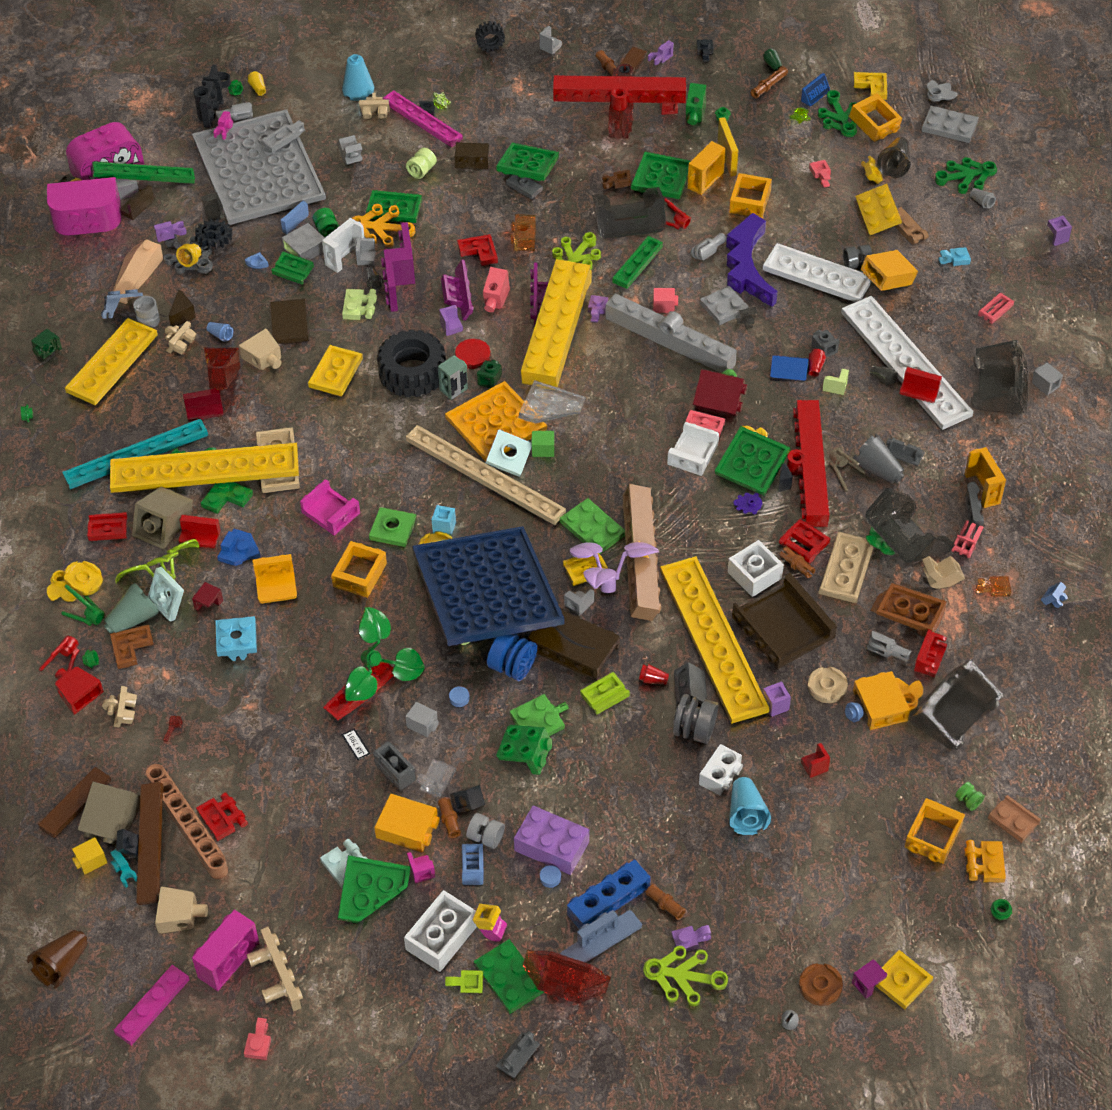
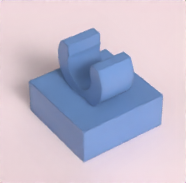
(1053, 595)

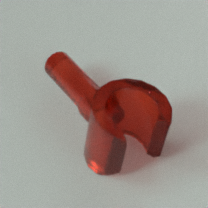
(174, 722)

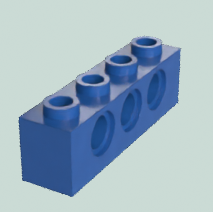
(621, 894)

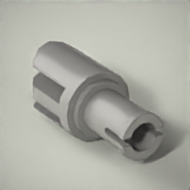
(238, 111)
(707, 247)
(887, 647)

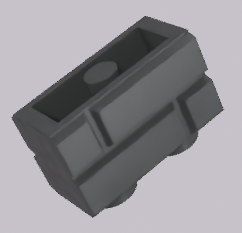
(394, 766)

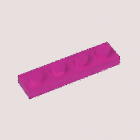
(151, 1005)

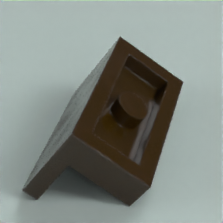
(138, 203)

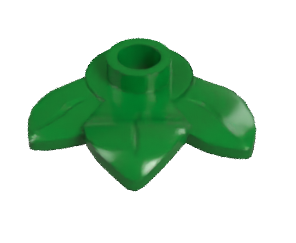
(877, 541)

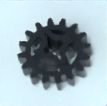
(213, 234)

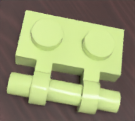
(354, 301)

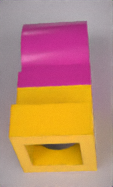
(491, 924)

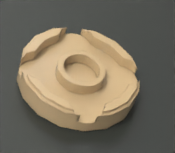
(827, 685)

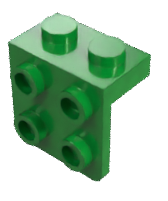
(525, 745)

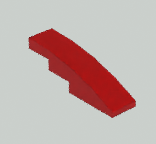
(340, 707)

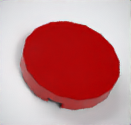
(473, 352)

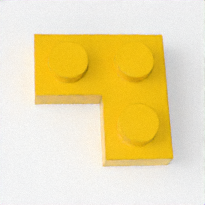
(875, 81)

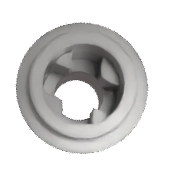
(984, 198)

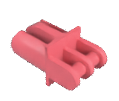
(967, 540)

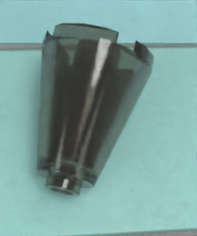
(895, 158)

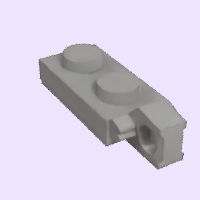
(283, 136)

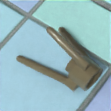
(839, 458)

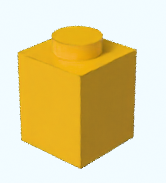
(89, 856)

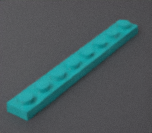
(153, 446)

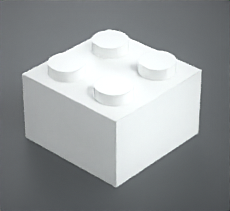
(755, 568)

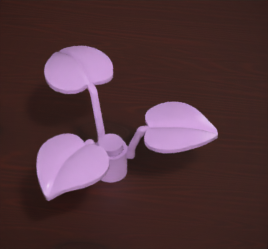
(608, 577)

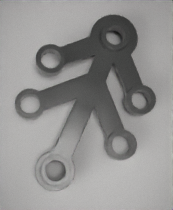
(203, 265)

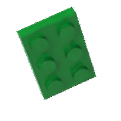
(407, 203)
(507, 976)

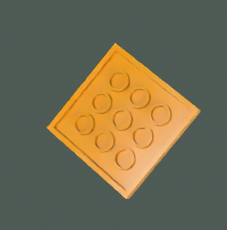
(489, 412)

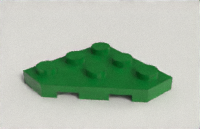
(369, 886)

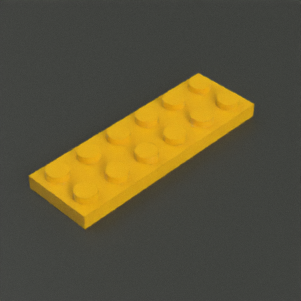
(111, 361)

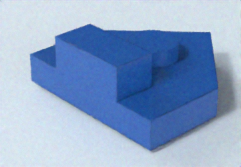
(238, 547)

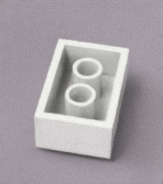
(441, 931)

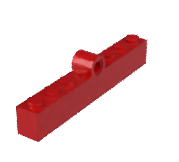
(619, 89)
(810, 463)

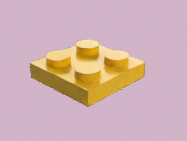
(904, 979)

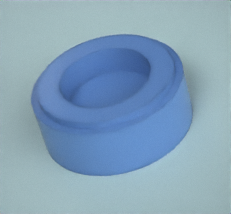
(459, 696)
(550, 876)

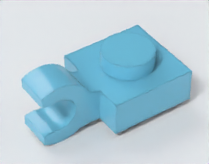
(957, 256)

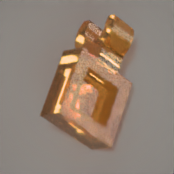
(997, 586)

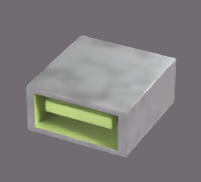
(304, 242)

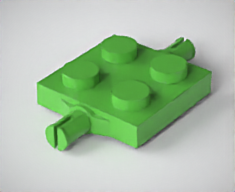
(540, 713)

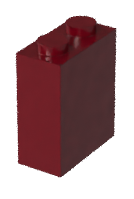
(719, 393)

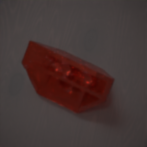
(565, 976)

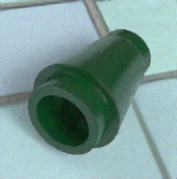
(772, 59)

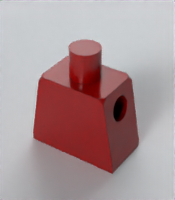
(77, 688)

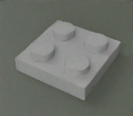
(723, 305)

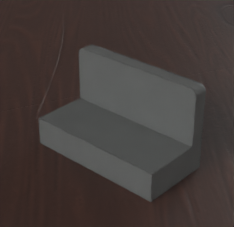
(690, 681)

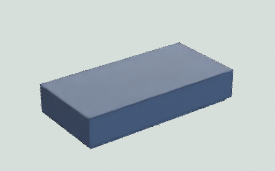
(294, 217)

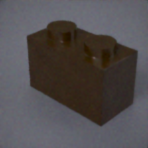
(472, 155)

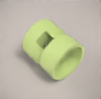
(421, 163)

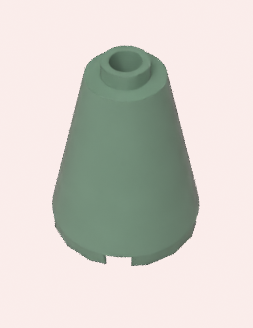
(130, 610)

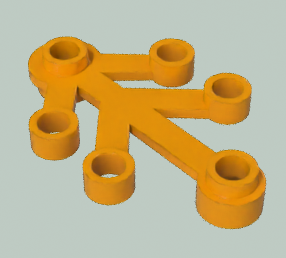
(380, 224)

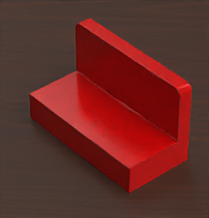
(920, 385)
(202, 529)

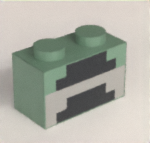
(453, 377)

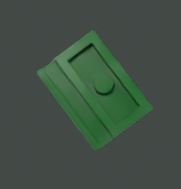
(292, 267)

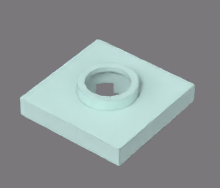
(501, 461)
(158, 594)

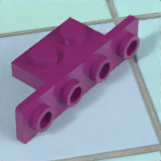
(457, 290)
(539, 291)

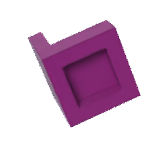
(868, 977)

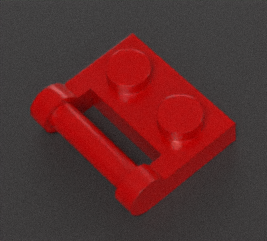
(807, 536)

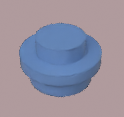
(854, 711)

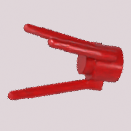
(681, 219)
(66, 647)

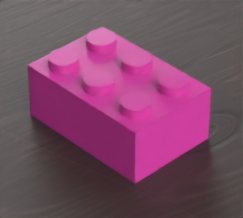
(225, 949)

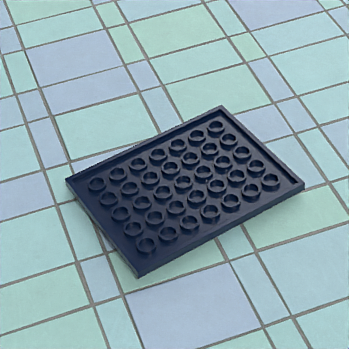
(487, 586)

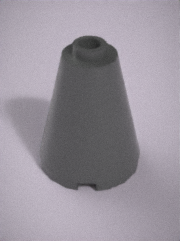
(879, 460)

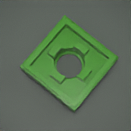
(395, 536)

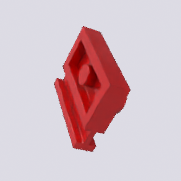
(107, 526)

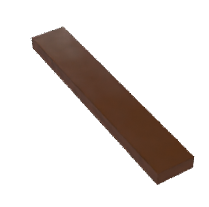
(149, 843)

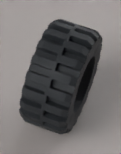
(405, 347)

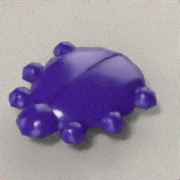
(748, 503)

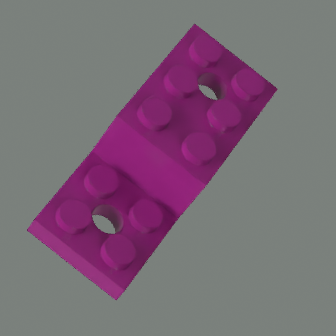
(398, 267)

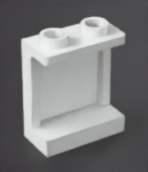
(341, 243)
(693, 449)

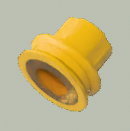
(188, 254)

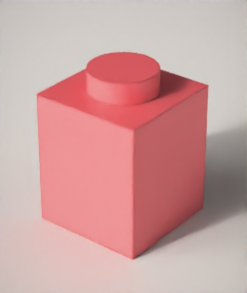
(664, 300)

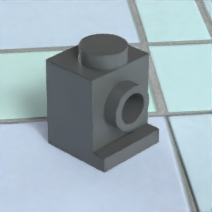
(824, 340)

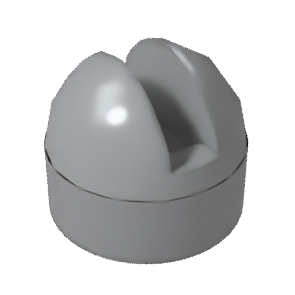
(793, 1023)

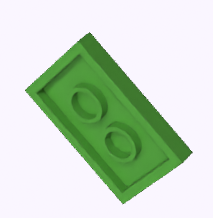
(592, 525)

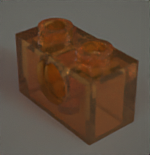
(524, 232)

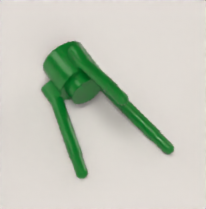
(92, 612)

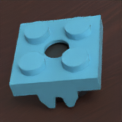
(236, 637)

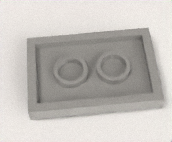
(950, 124)

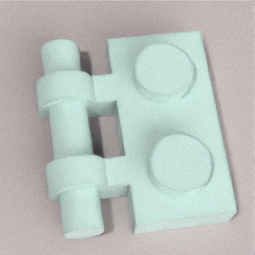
(336, 860)

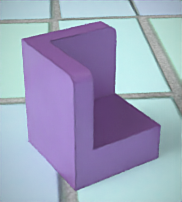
(1061, 229)
(450, 321)
(778, 698)

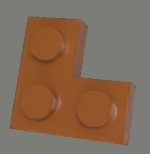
(128, 640)

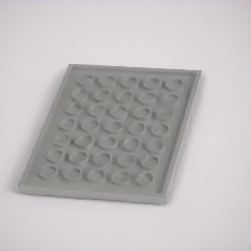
(251, 177)

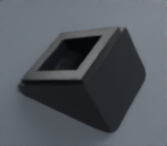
(785, 480)

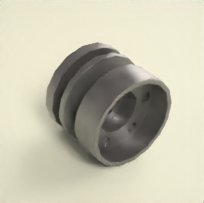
(695, 718)

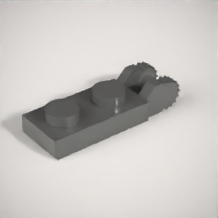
(974, 505)

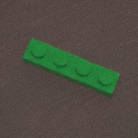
(637, 262)

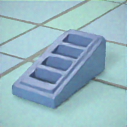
(474, 875)

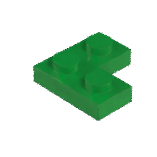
(226, 492)

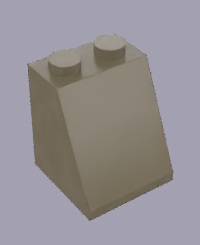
(159, 516)
(108, 811)

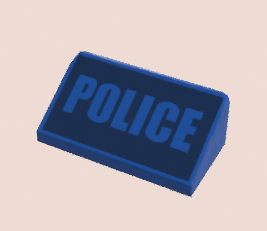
(815, 90)

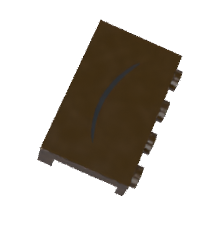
(576, 645)

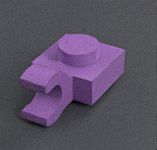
(664, 53)
(167, 230)
(597, 306)
(689, 938)

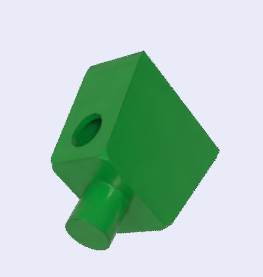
(695, 110)

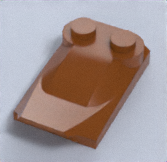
(910, 608)

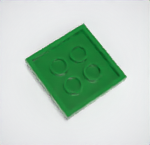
(527, 161)
(662, 172)
(752, 460)

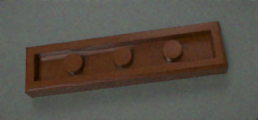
(72, 803)

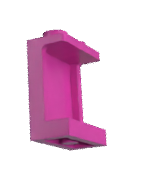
(329, 508)

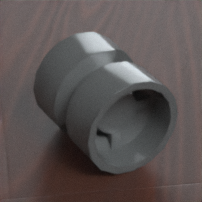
(855, 257)

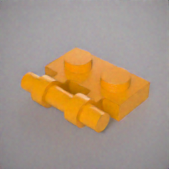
(991, 858)

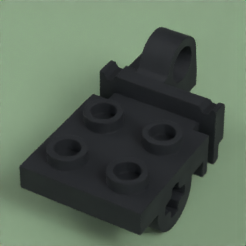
(210, 95)

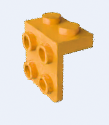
(275, 578)

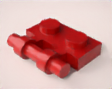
(216, 819)

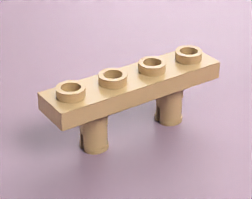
(286, 976)

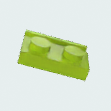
(604, 693)

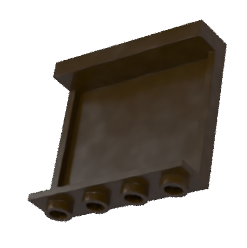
(785, 622)

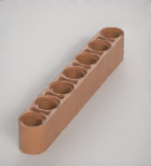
(191, 827)

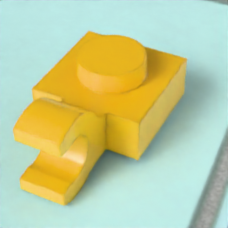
(872, 171)

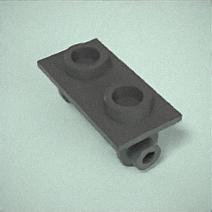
(905, 453)
(518, 1054)

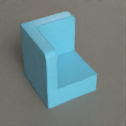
(443, 519)

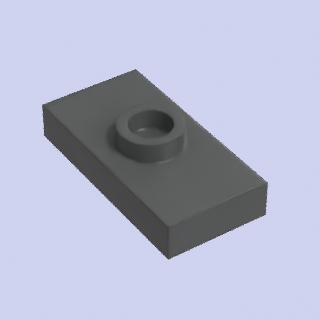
(524, 186)

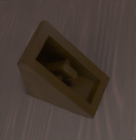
(181, 310)

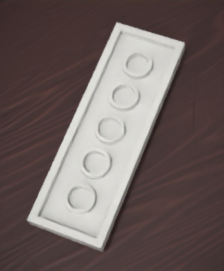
(817, 273)

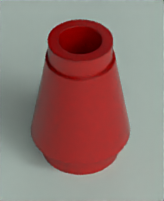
(816, 361)
(653, 675)

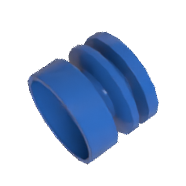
(512, 656)

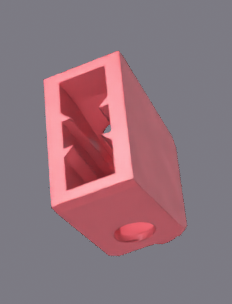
(496, 289)

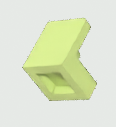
(835, 384)

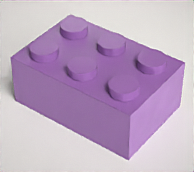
(551, 840)

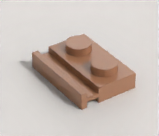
(1014, 818)

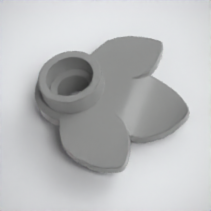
(940, 92)

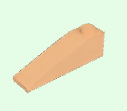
(137, 267)

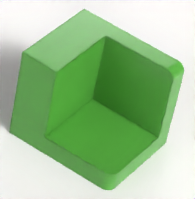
(542, 443)

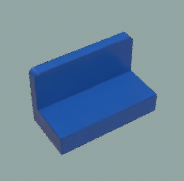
(789, 367)

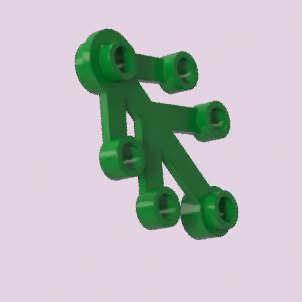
(847, 128)
(985, 170)

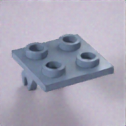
(112, 300)

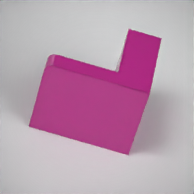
(421, 868)

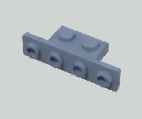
(602, 934)

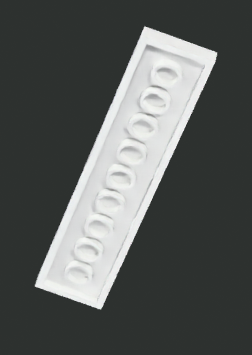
(899, 353)

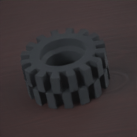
(493, 42)

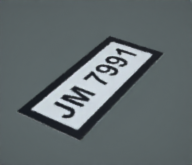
(355, 744)

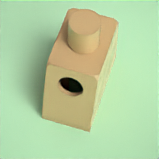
(261, 351)
(177, 910)

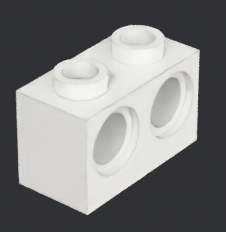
(717, 768)

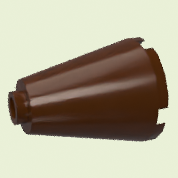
(57, 958)

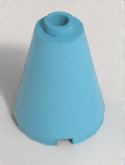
(357, 80)
(747, 808)

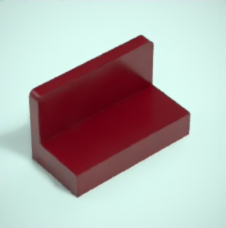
(203, 404)

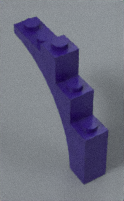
(743, 272)

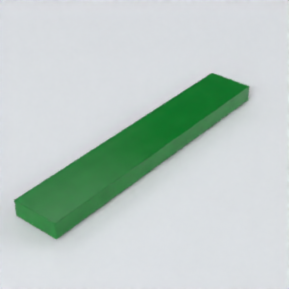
(143, 172)

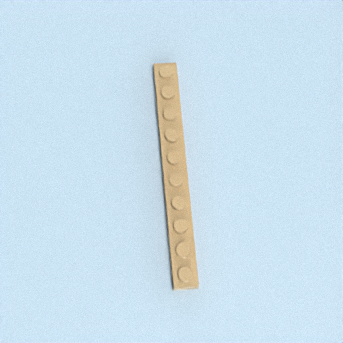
(486, 475)

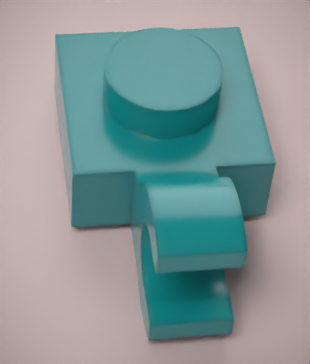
(120, 864)

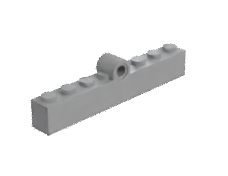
(670, 333)

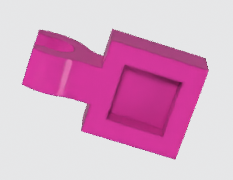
(224, 124)

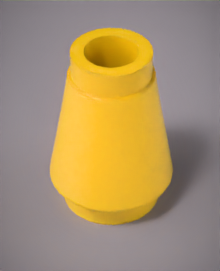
(256, 81)

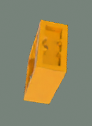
(875, 102)
(707, 168)
(738, 205)
(356, 584)
(942, 815)

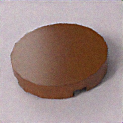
(821, 984)

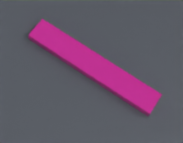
(423, 119)

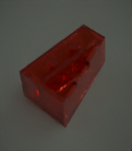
(221, 366)

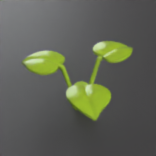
(169, 556)

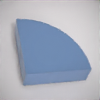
(256, 261)

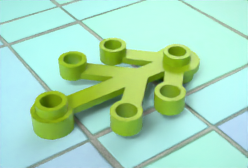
(589, 241)
(682, 974)

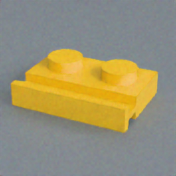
(576, 566)

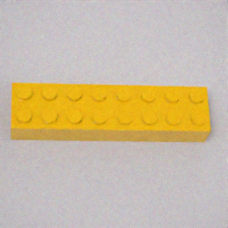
(556, 323)

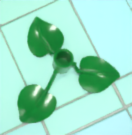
(407, 667)

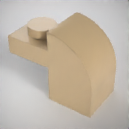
(943, 573)

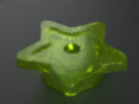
(440, 100)
(800, 115)

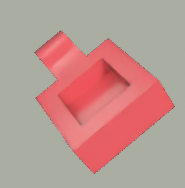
(821, 170)
(258, 1043)

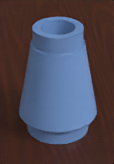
(221, 331)

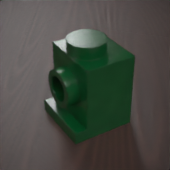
(45, 344)
(491, 370)

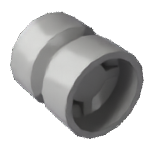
(146, 311)
(486, 831)

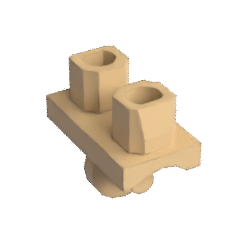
(374, 104)
(176, 337)
(124, 699)

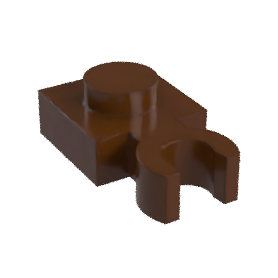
(619, 179)

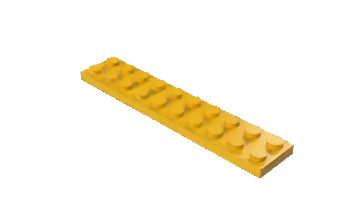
(204, 467)
(714, 640)

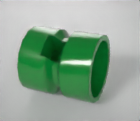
(325, 221)

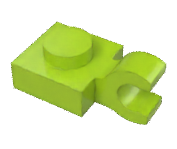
(470, 981)

